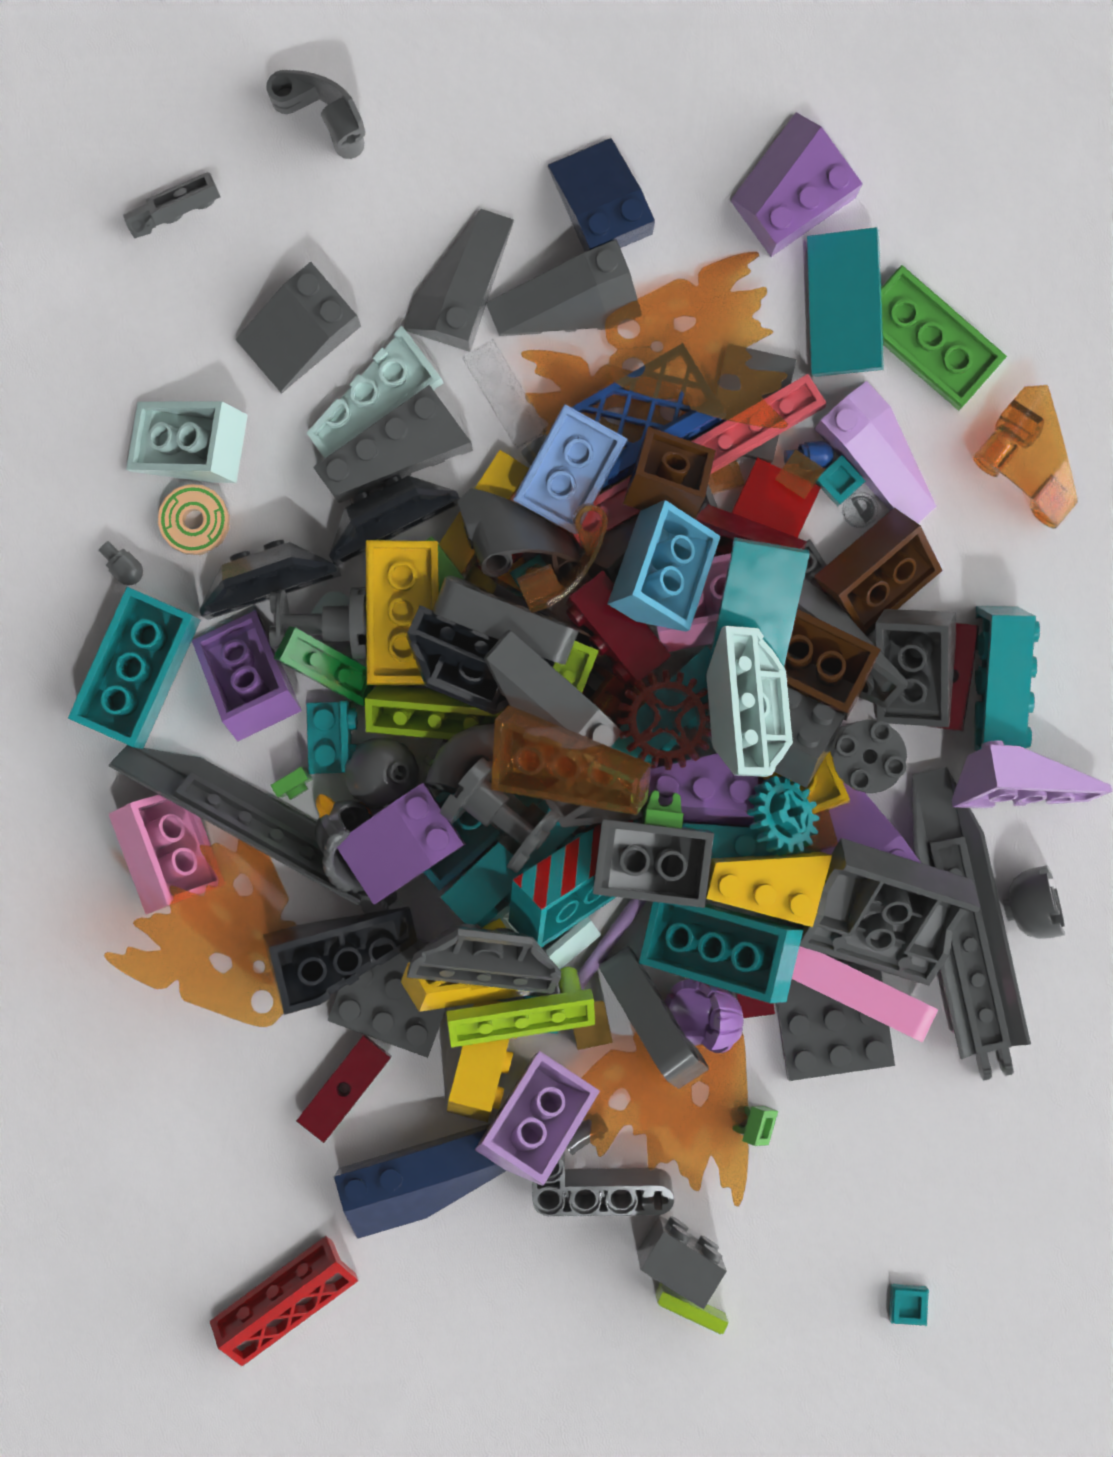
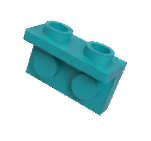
(330, 736)

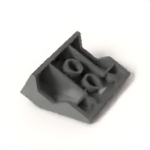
(888, 912)

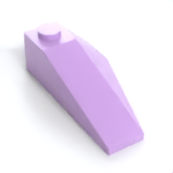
(874, 444)
(1020, 775)

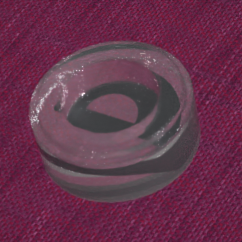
(860, 509)

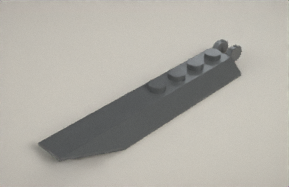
(237, 810)
(980, 967)

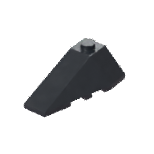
(326, 955)

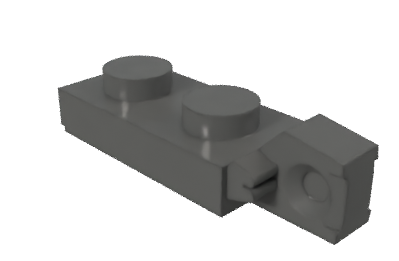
(172, 204)

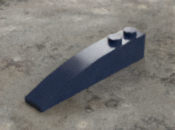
(412, 1182)

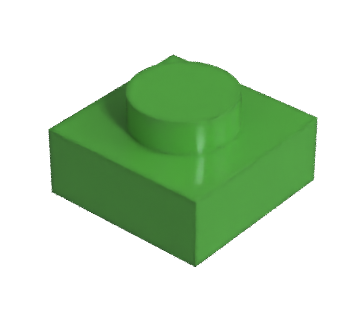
(292, 784)

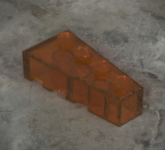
(563, 766)

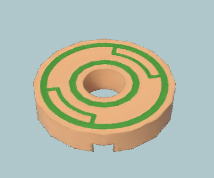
(182, 502)

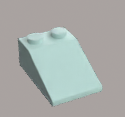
(187, 440)

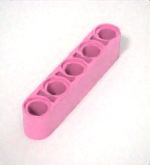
(863, 993)

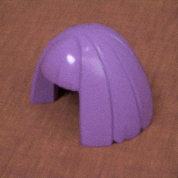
(706, 1014)

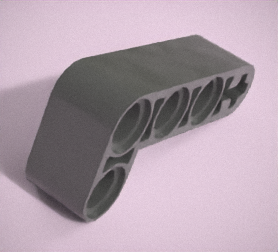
(493, 616)
(652, 1019)
(602, 1199)

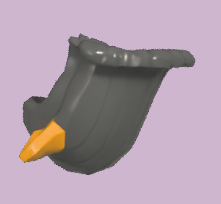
(332, 828)

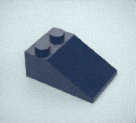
(602, 196)

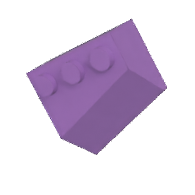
(795, 185)

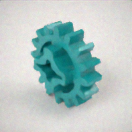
(783, 815)

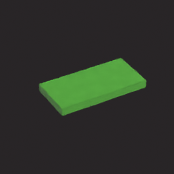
(935, 339)

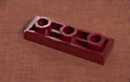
(964, 661)
(330, 1103)

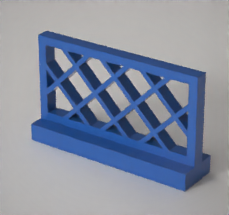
(686, 426)

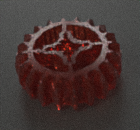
(692, 701)

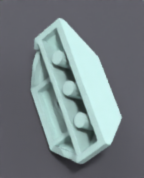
(748, 703)

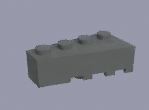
(400, 443)

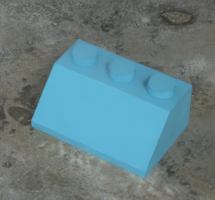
(664, 568)

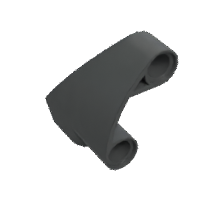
(339, 115)
(502, 528)

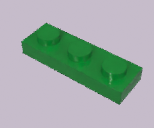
(324, 665)

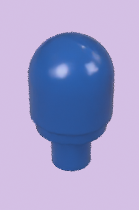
(816, 450)

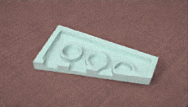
(386, 384)

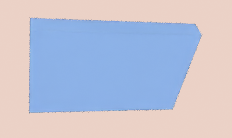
(570, 467)

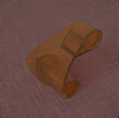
(1032, 455)
(540, 583)

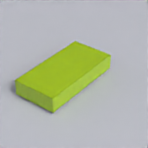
(709, 1317)

